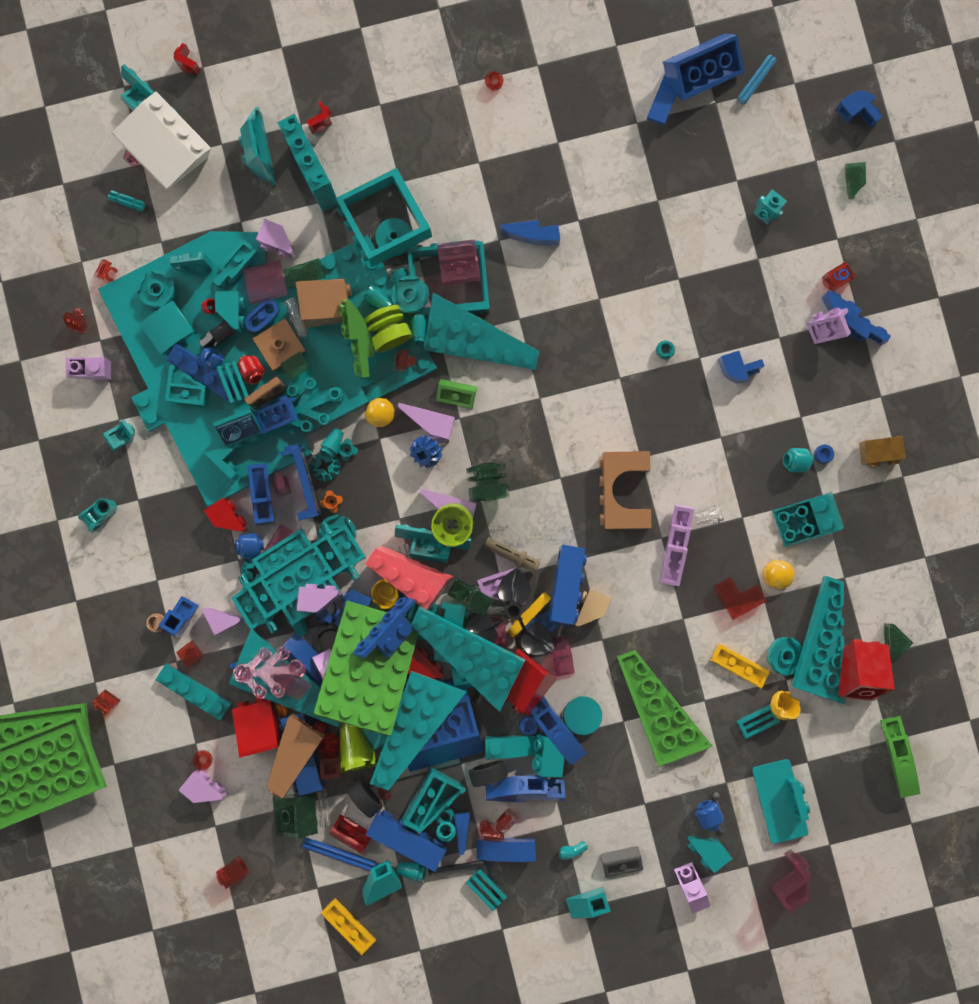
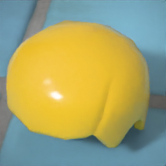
(379, 412)
(778, 574)
(385, 594)
(785, 706)

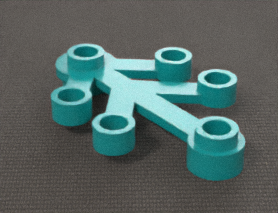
(305, 406)

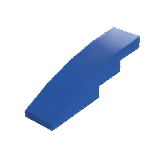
(662, 103)

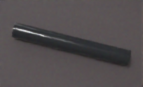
(458, 867)

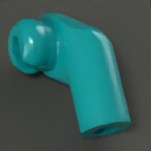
(571, 852)

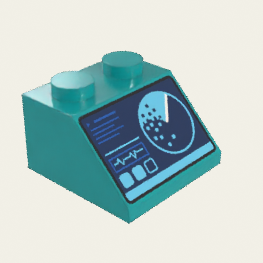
(239, 429)

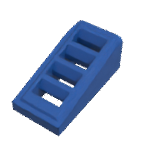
(462, 823)

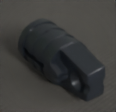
(217, 335)

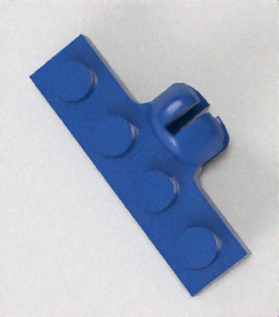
(202, 368)

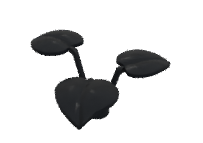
(516, 589)

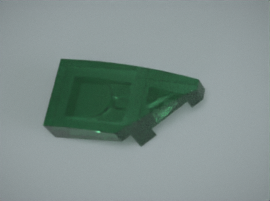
(855, 177)

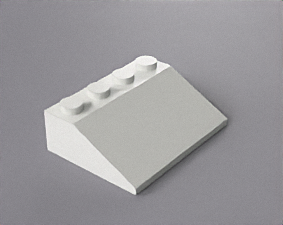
(162, 141)

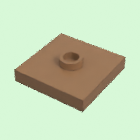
(278, 344)
(266, 393)

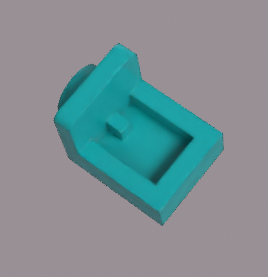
(119, 435)

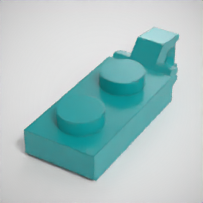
(235, 264)

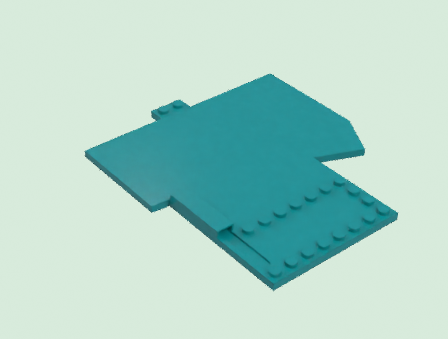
(325, 348)

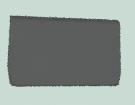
(622, 861)

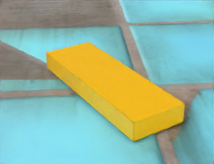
(740, 665)
(348, 926)

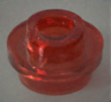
(494, 75)
(197, 762)

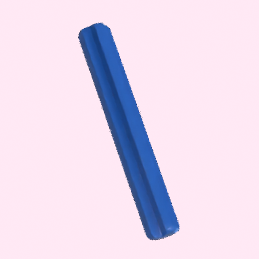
(338, 854)

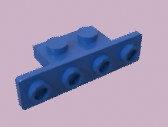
(389, 632)

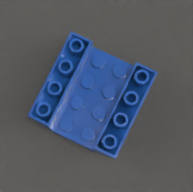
(453, 738)

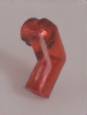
(488, 832)

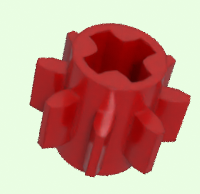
(329, 745)

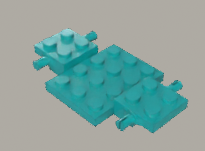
(291, 566)

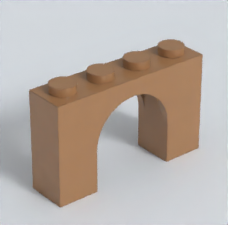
(613, 514)

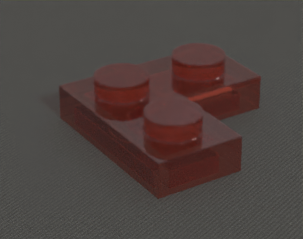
(736, 602)

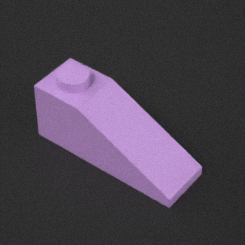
(433, 423)
(439, 500)

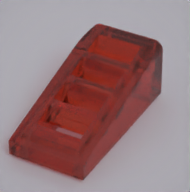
(506, 820)

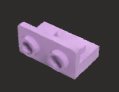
(828, 325)

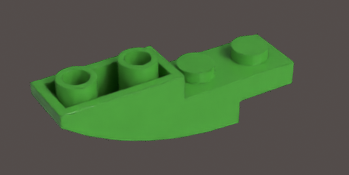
(355, 329)
(901, 757)

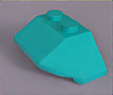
(256, 147)

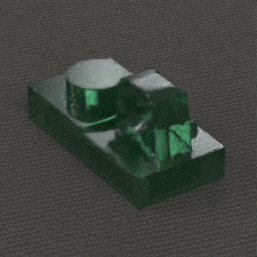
(306, 271)

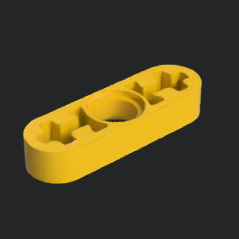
(529, 614)

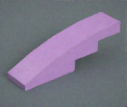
(677, 545)

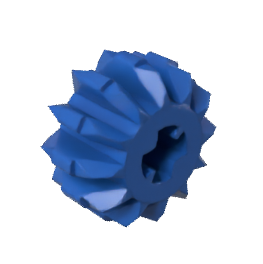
(425, 451)

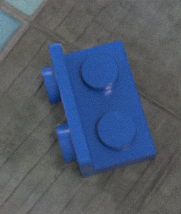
(276, 415)

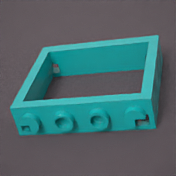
(308, 162)
(398, 245)
(431, 251)

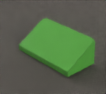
(456, 393)

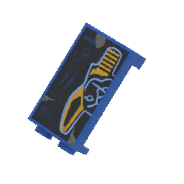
(306, 481)

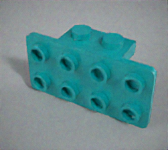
(781, 801)

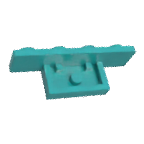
(138, 92)
(426, 545)

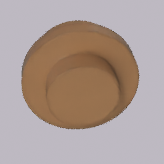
(153, 622)

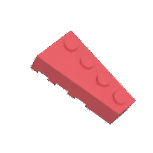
(409, 576)

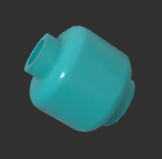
(797, 460)

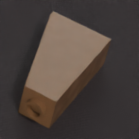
(294, 752)

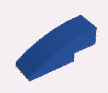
(531, 233)
(261, 494)
(302, 651)
(507, 851)

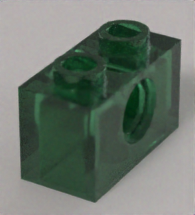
(470, 596)

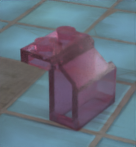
(794, 888)

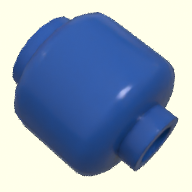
(249, 545)
(709, 815)

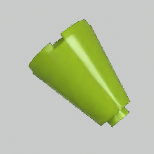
(355, 750)

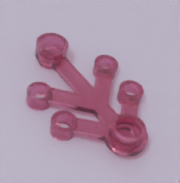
(267, 670)

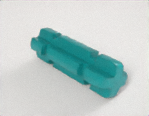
(126, 201)

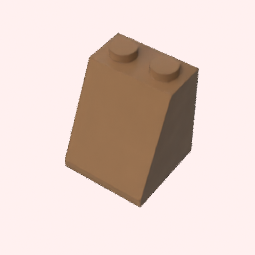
(321, 300)

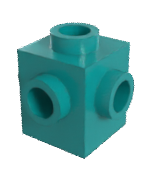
(769, 207)

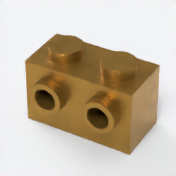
(882, 450)

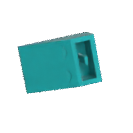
(808, 519)

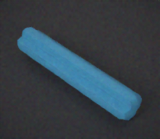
(756, 79)

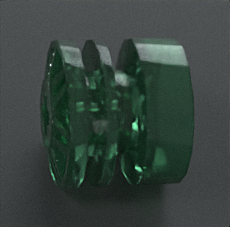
(487, 482)

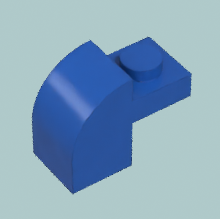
(859, 103)
(734, 368)
(178, 619)

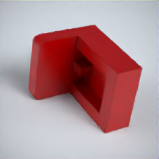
(186, 64)
(321, 121)

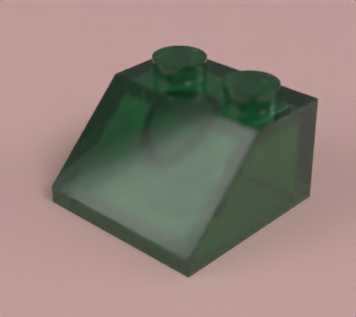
(295, 815)

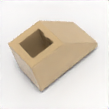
(593, 607)

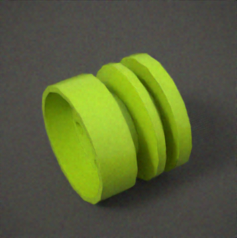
(389, 332)
(455, 535)

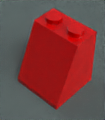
(866, 671)
(529, 685)
(256, 727)

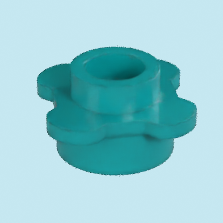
(351, 450)

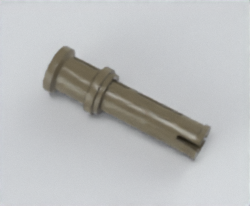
(521, 559)

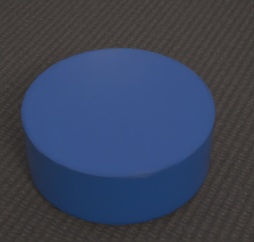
(824, 454)
(528, 726)

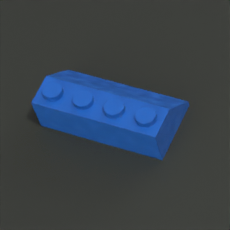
(704, 66)

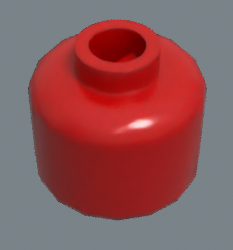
(250, 369)

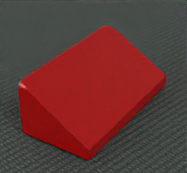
(350, 834)

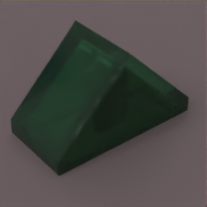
(897, 641)

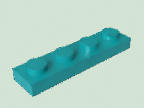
(193, 691)

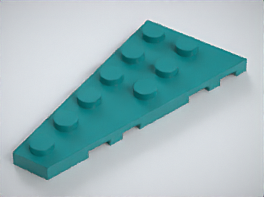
(466, 335)
(823, 646)
(479, 661)
(307, 702)
(419, 715)

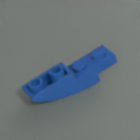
(859, 326)
(558, 732)
(526, 787)

